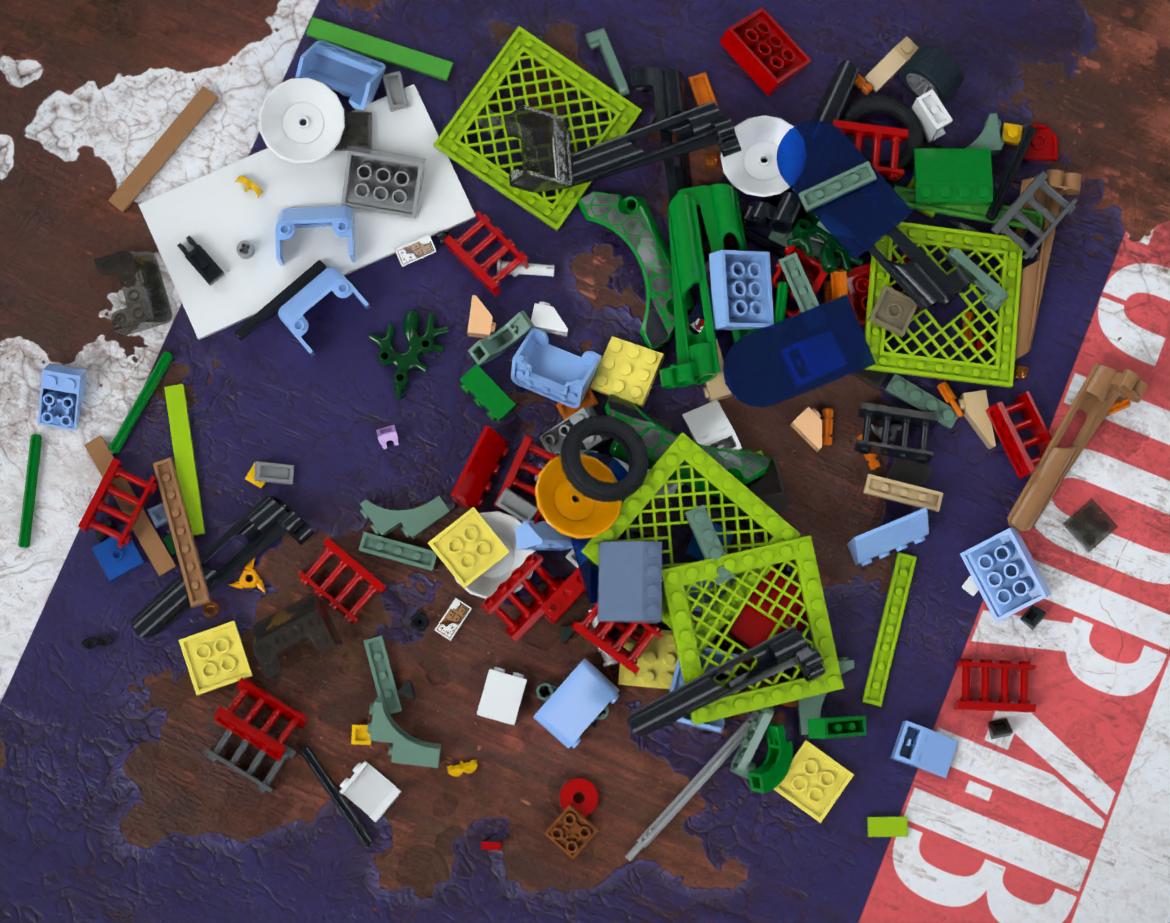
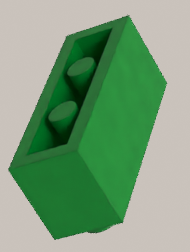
(487, 394)
(836, 727)

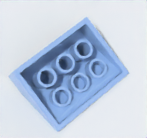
(741, 290)
(889, 537)
(1005, 574)

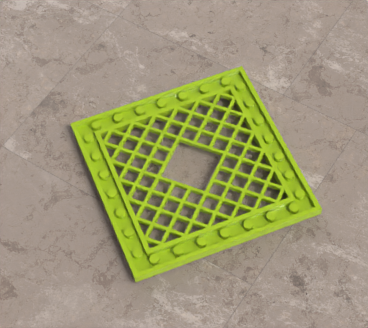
(581, 81)
(1002, 370)
(686, 450)
(814, 603)

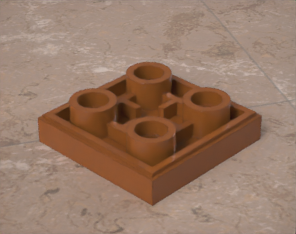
(571, 831)

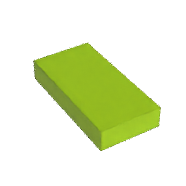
(887, 827)

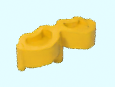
(241, 179)
(468, 767)

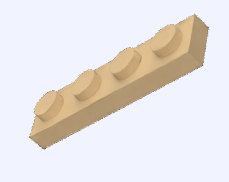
(903, 493)

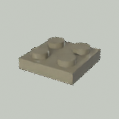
(893, 311)

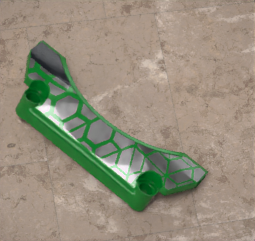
(645, 240)
(742, 464)

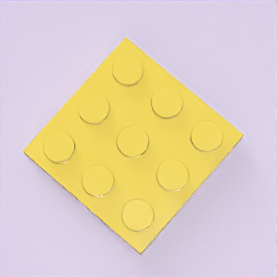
(627, 371)
(468, 547)
(215, 658)
(655, 663)
(814, 781)

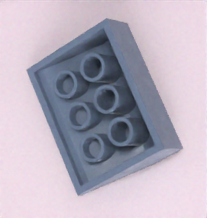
(630, 582)

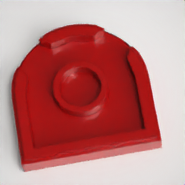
(1043, 145)

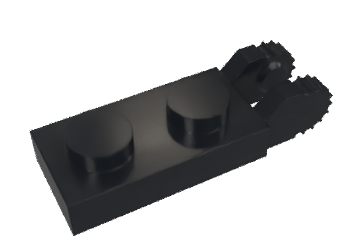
(202, 262)

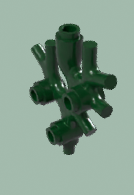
(832, 249)
(410, 359)

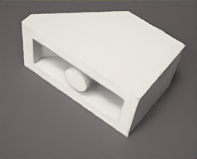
(548, 320)

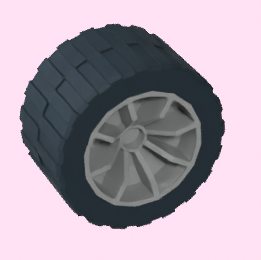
(934, 70)

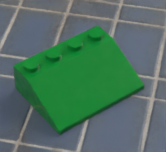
(952, 176)

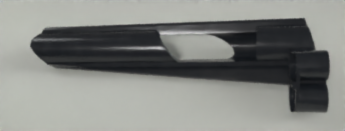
(669, 101)
(696, 128)
(785, 207)
(921, 276)
(261, 526)
(772, 657)

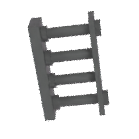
(1027, 197)
(264, 785)

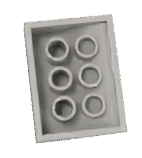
(383, 182)

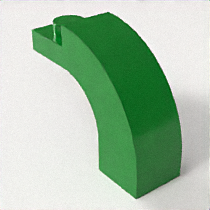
(777, 761)

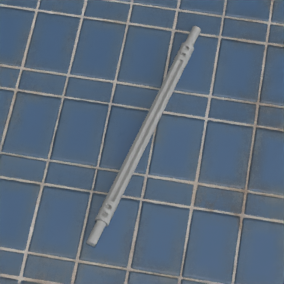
(692, 787)

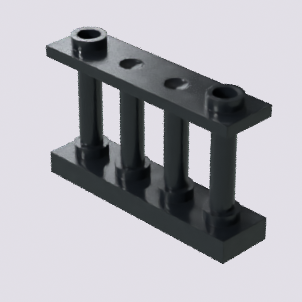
(896, 415)

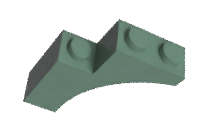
(990, 136)
(414, 520)
(811, 706)
(405, 747)

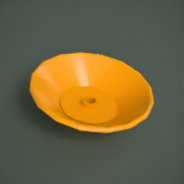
(575, 519)

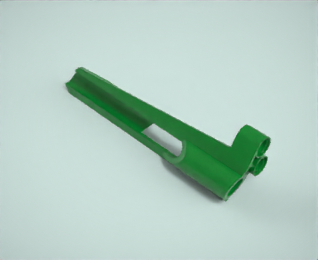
(720, 216)
(695, 352)

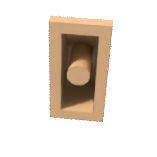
(480, 320)
(809, 427)

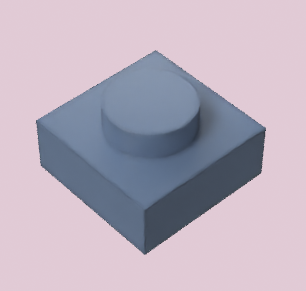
(158, 515)

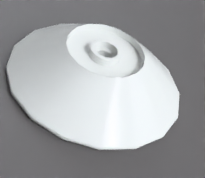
(297, 101)
(758, 141)
(504, 528)

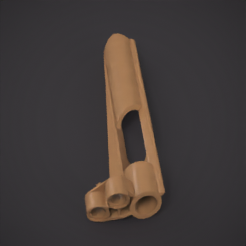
(1034, 275)
(1096, 399)

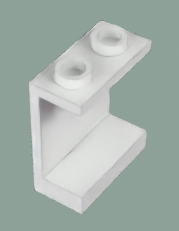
(931, 115)
(502, 696)
(370, 790)

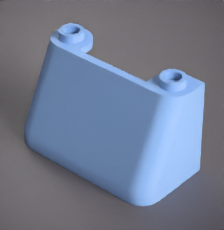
(553, 370)
(576, 703)

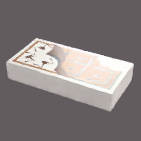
(415, 250)
(453, 619)

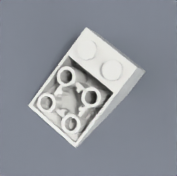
(711, 427)

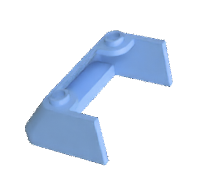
(337, 216)
(292, 311)

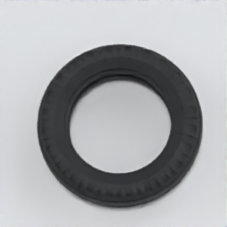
(899, 111)
(624, 435)

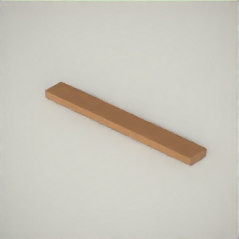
(163, 149)
(143, 527)
(181, 532)

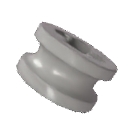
(248, 244)

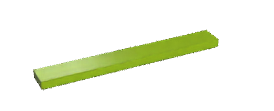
(184, 455)
(889, 629)

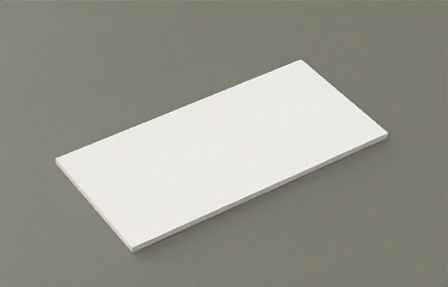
(222, 214)

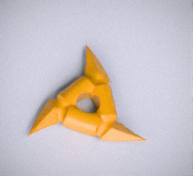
(242, 583)

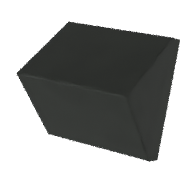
(1033, 617)
(565, 633)
(407, 690)
(999, 728)

